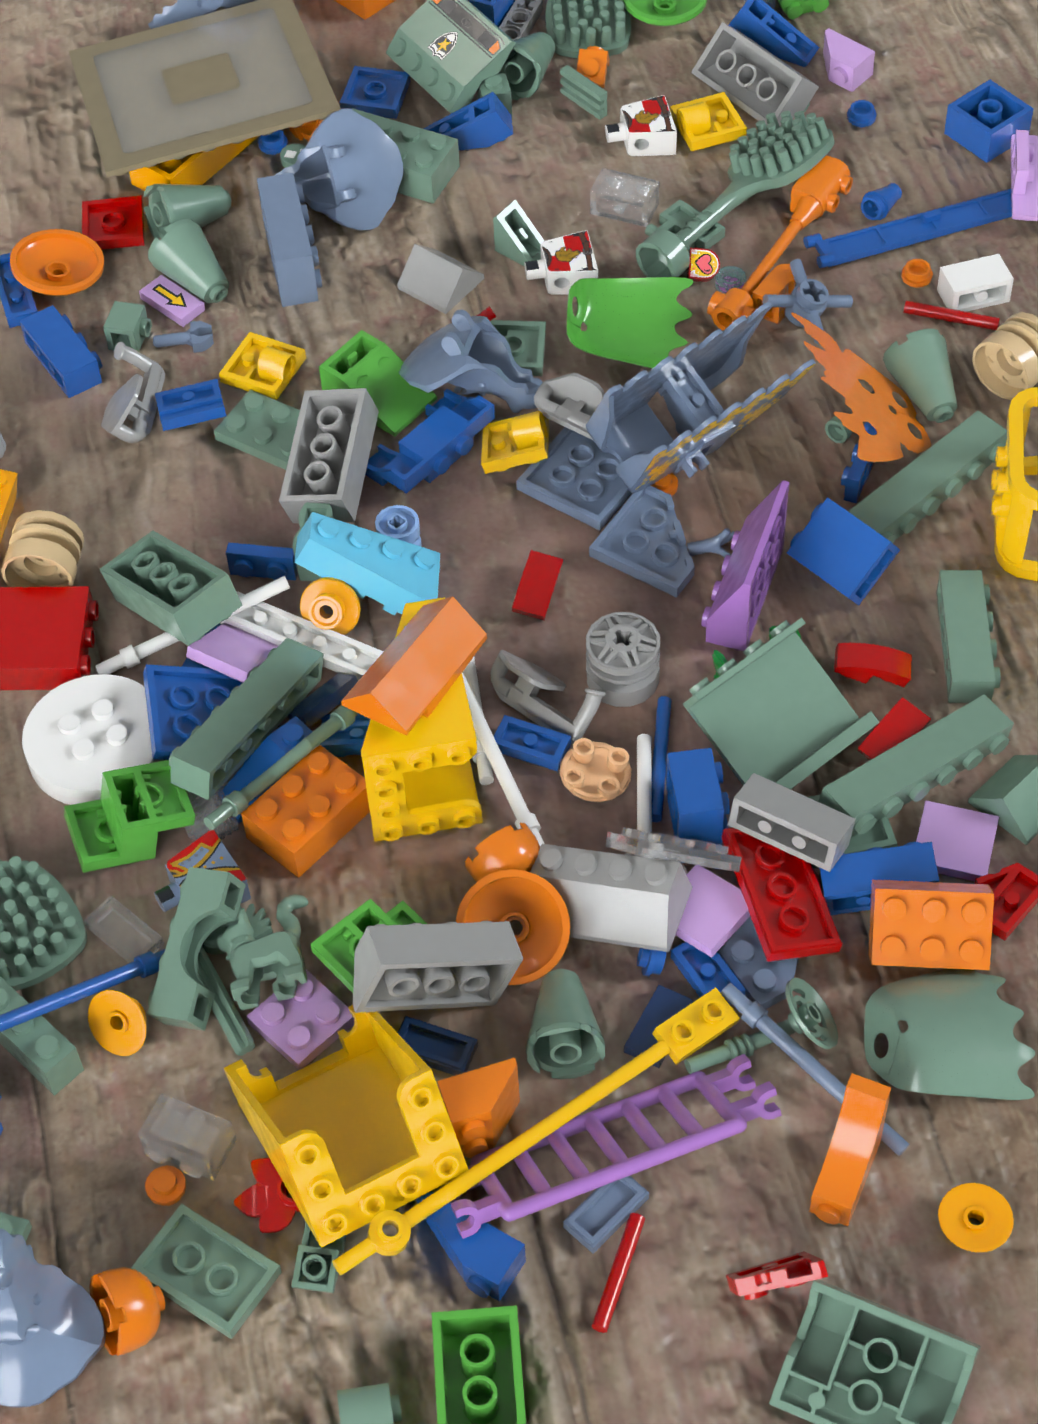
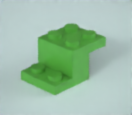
(128, 816)
(338, 944)

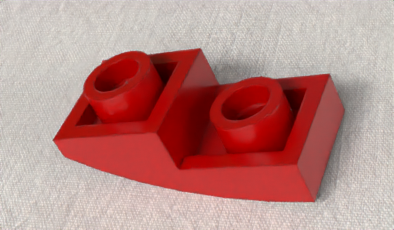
(537, 585)
(863, 660)
(896, 726)

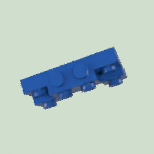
(433, 443)

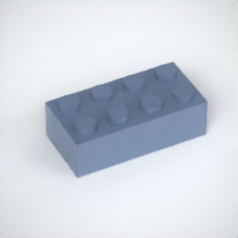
(289, 239)

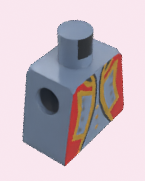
(204, 853)

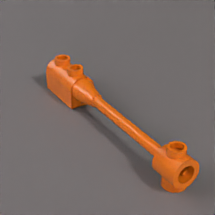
(810, 198)

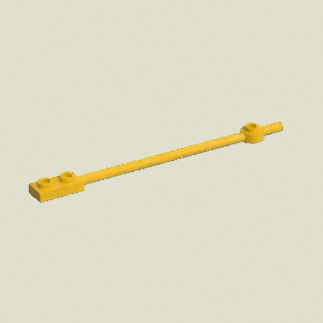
(676, 1037)

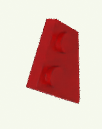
(1014, 897)
(779, 1273)

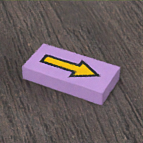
(172, 300)

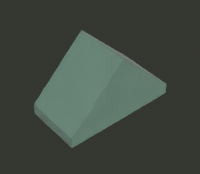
(516, 235)

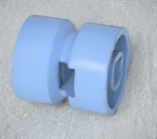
(399, 523)

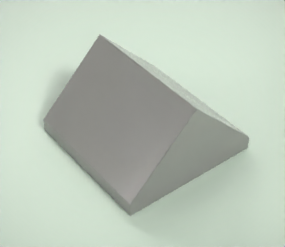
(437, 278)

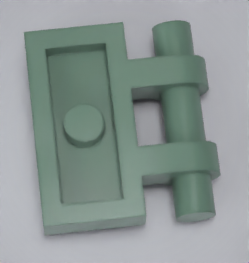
(678, 216)

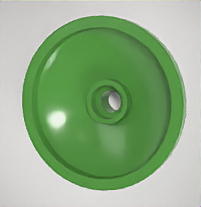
(664, 11)

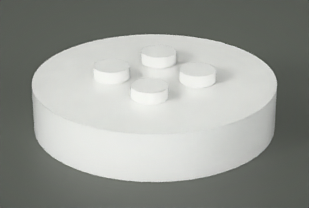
(84, 731)

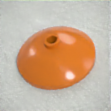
(57, 262)
(533, 902)

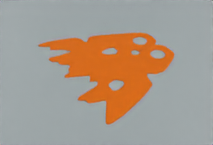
(842, 375)

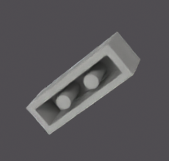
(791, 822)

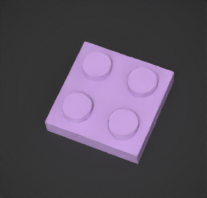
(304, 1024)

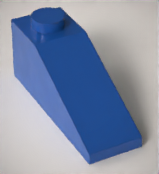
(774, 33)
(477, 124)
(267, 754)
(485, 1259)

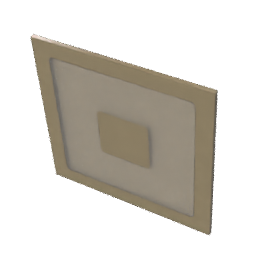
(201, 84)

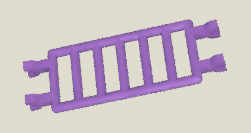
(711, 1087)

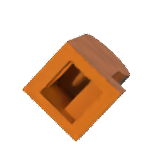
(778, 282)

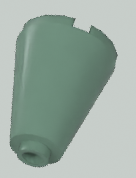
(528, 64)
(184, 201)
(189, 261)
(924, 373)
(564, 1028)

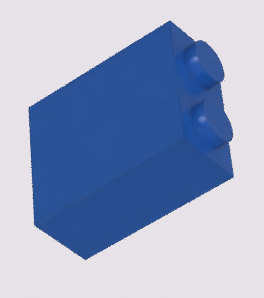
(842, 550)

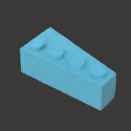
(368, 562)

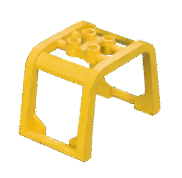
(1013, 496)

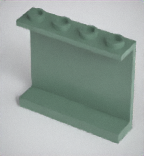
(776, 711)

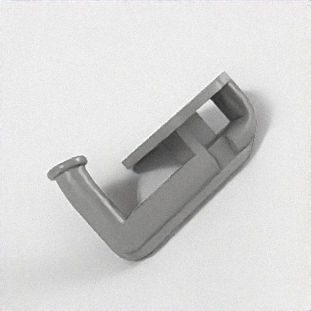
(569, 401)
(125, 402)
(523, 695)

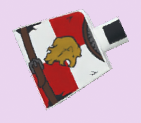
(645, 128)
(563, 262)

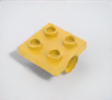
(708, 121)
(262, 365)
(515, 442)

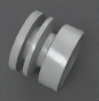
(623, 658)

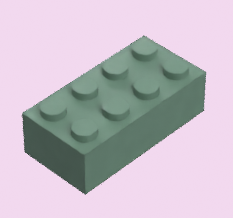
(426, 156)
(171, 587)

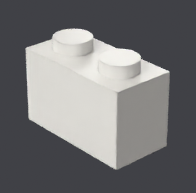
(975, 283)

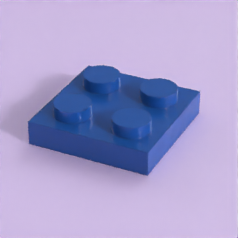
(376, 91)

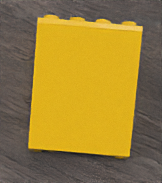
(425, 777)
(353, 1128)

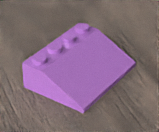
(747, 573)

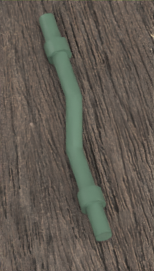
(238, 801)

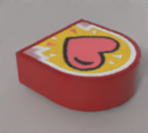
(703, 264)

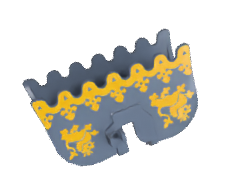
(634, 434)

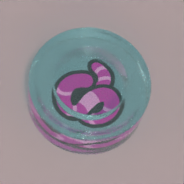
(729, 277)

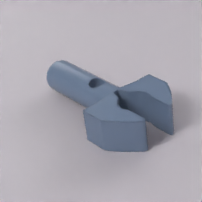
(198, 336)

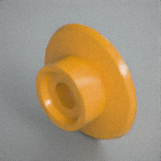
(336, 595)
(117, 1022)
(980, 1203)

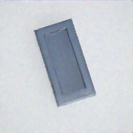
(605, 1212)

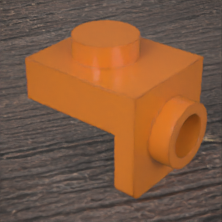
(593, 64)

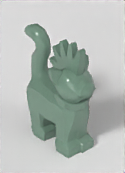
(262, 955)

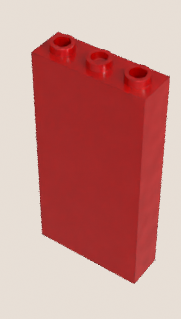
(45, 636)

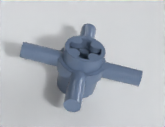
(807, 298)

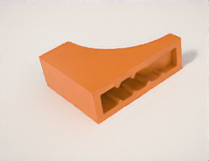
(851, 1150)

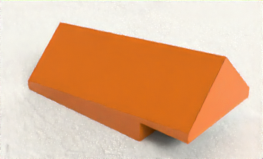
(418, 666)

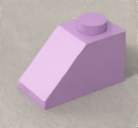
(846, 60)

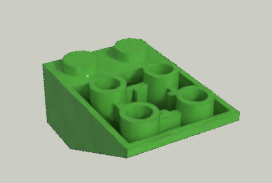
(374, 366)

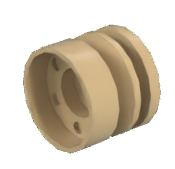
(1009, 356)
(42, 551)

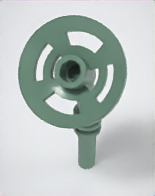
(800, 1020)

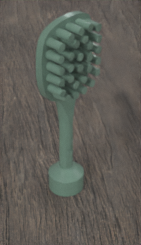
(586, 24)
(763, 163)
(37, 924)

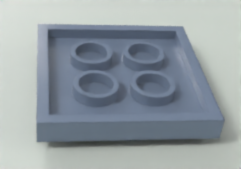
(577, 480)

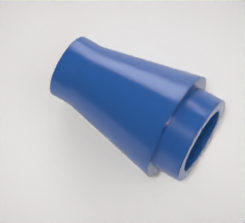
(879, 202)

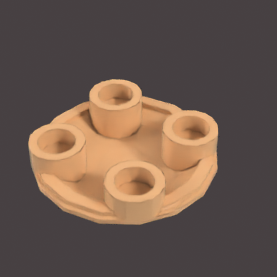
(595, 770)

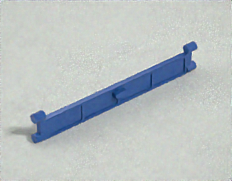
(910, 229)

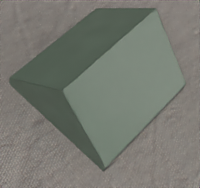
(1012, 797)

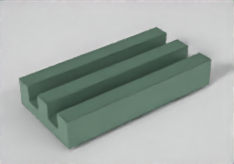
(583, 92)

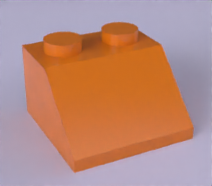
(481, 1104)

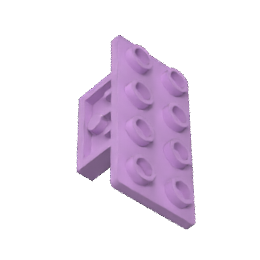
(1024, 176)

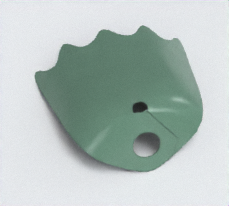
(954, 1039)

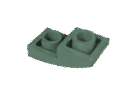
(314, 1264)

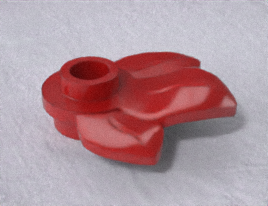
(267, 1198)

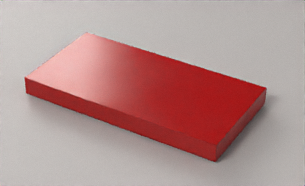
(782, 899)

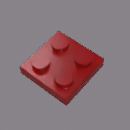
(114, 222)

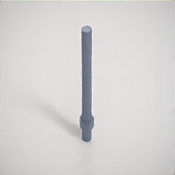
(756, 1016)

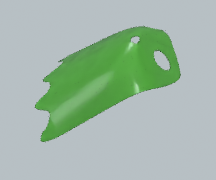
(631, 311)

